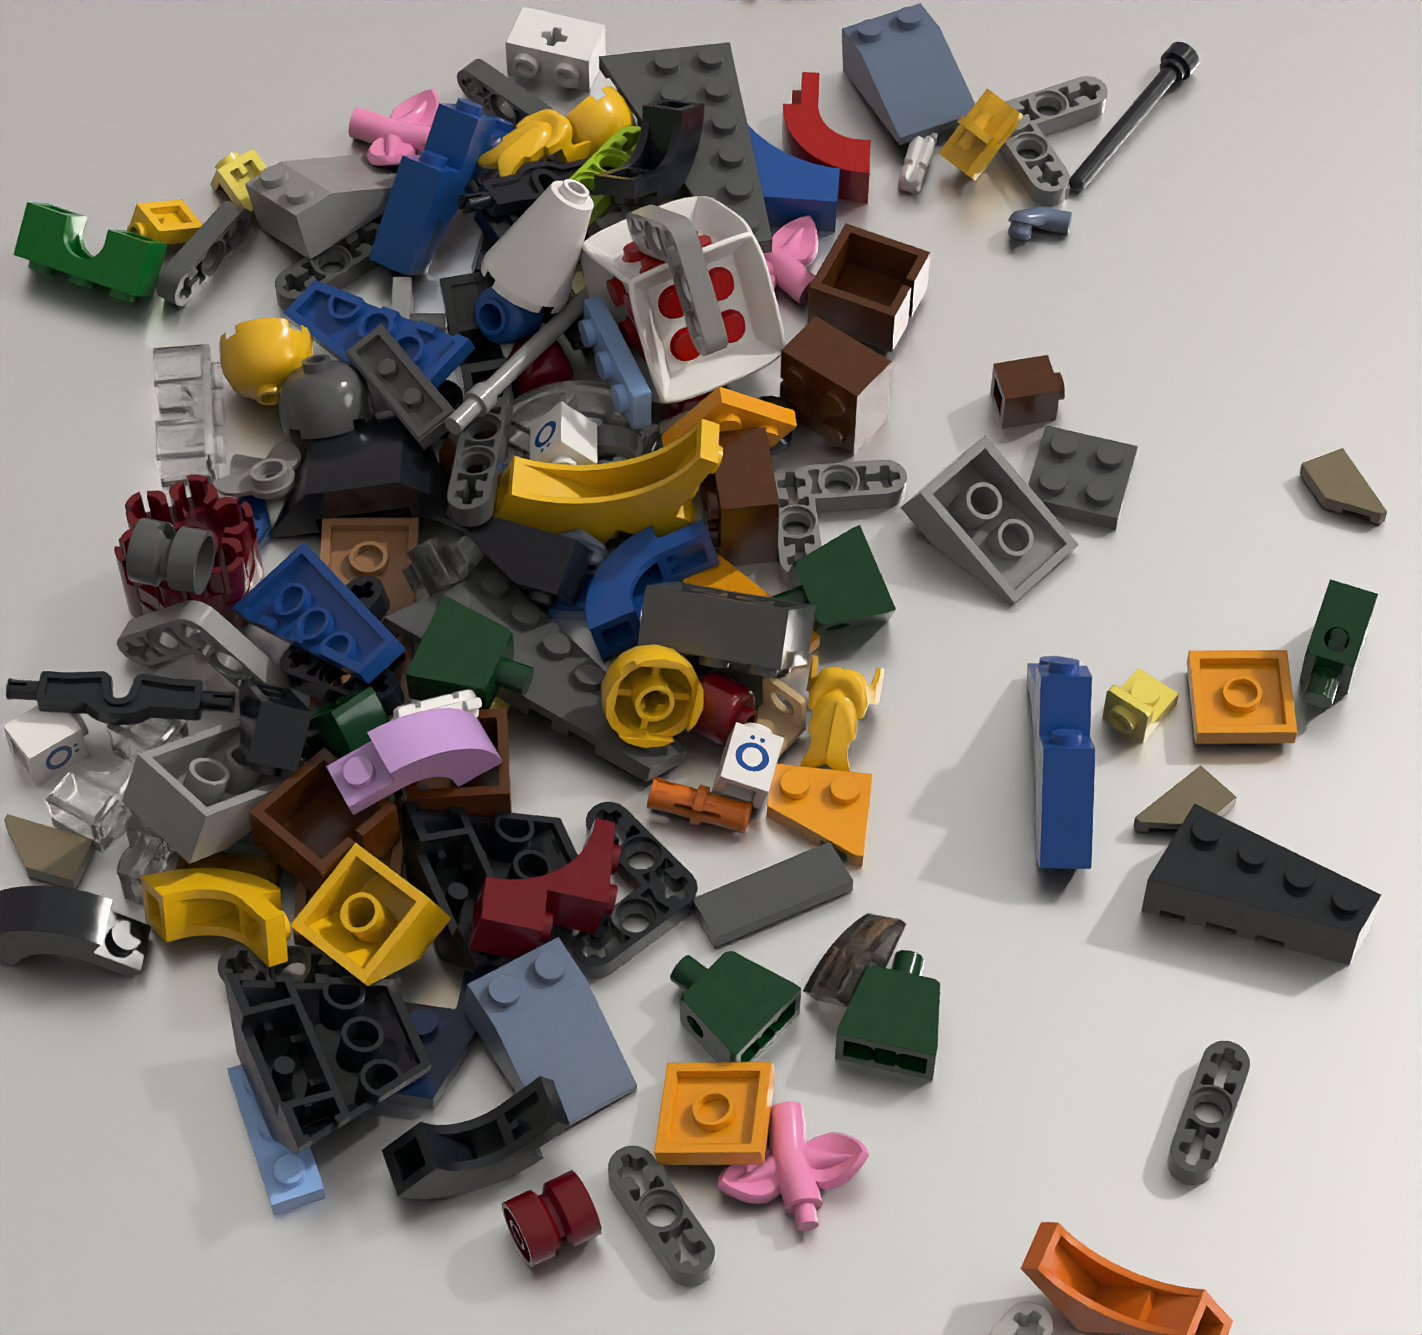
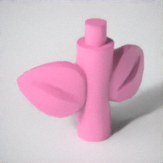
(400, 134)
(792, 251)
(795, 1166)

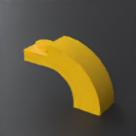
(218, 904)

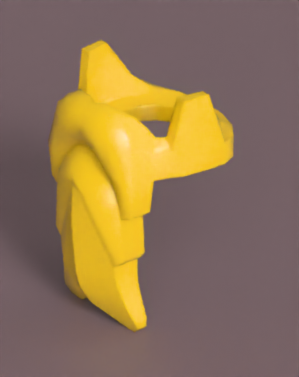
(533, 140)
(837, 703)

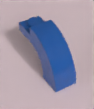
(620, 582)

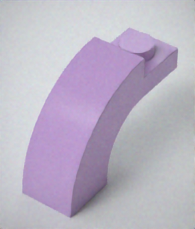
(414, 749)

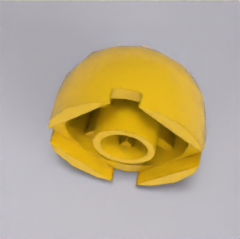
(600, 119)
(263, 356)
(651, 695)

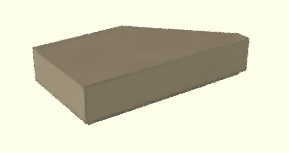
(1175, 804)
(50, 852)

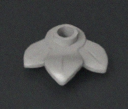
(261, 477)

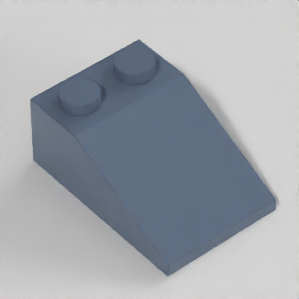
(906, 73)
(548, 1024)

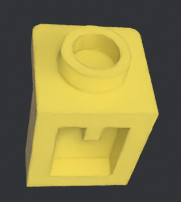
(234, 172)
(1138, 705)

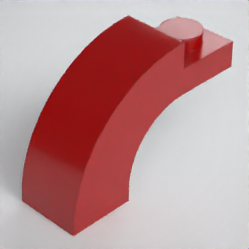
(813, 141)

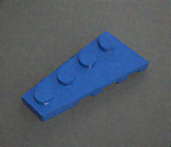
(343, 319)
(319, 615)

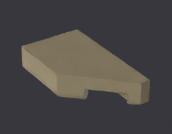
(1341, 486)

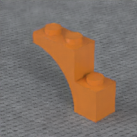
(1112, 1299)

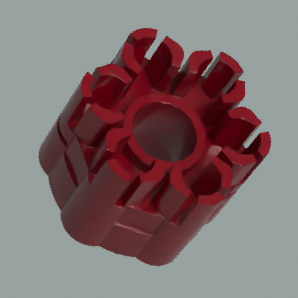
(237, 550)

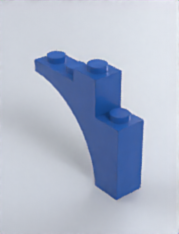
(430, 184)
(795, 186)
(1063, 761)

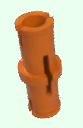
(699, 805)

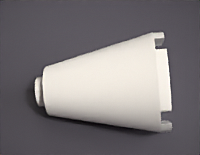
(542, 249)

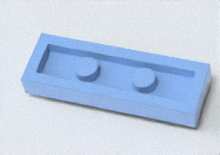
(615, 363)
(287, 1176)

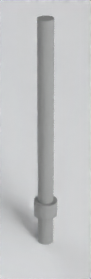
(483, 396)

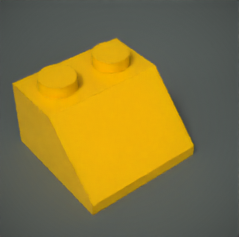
(370, 918)

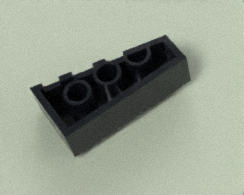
(1258, 888)

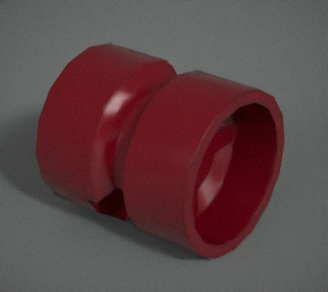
(556, 1216)

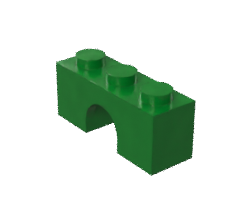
(54, 241)

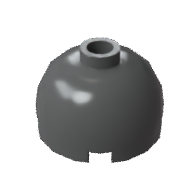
(323, 398)

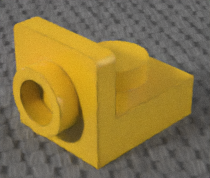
(165, 221)

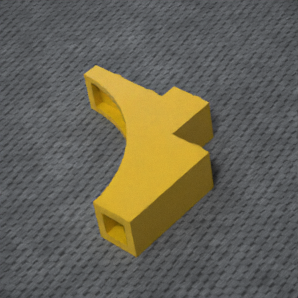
(612, 495)

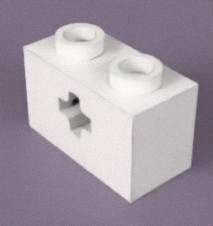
(555, 49)

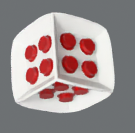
(649, 311)

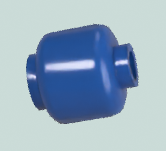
(502, 320)

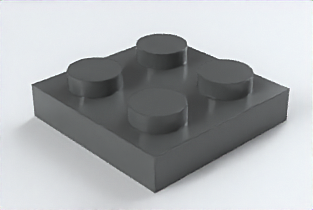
(1082, 476)

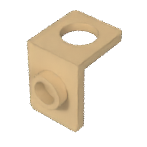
(778, 717)

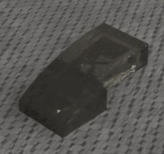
(861, 945)

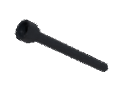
(1176, 65)

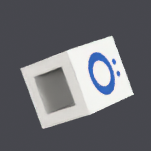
(564, 438)
(46, 742)
(748, 763)

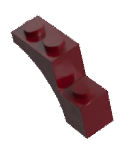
(520, 913)

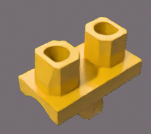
(981, 134)

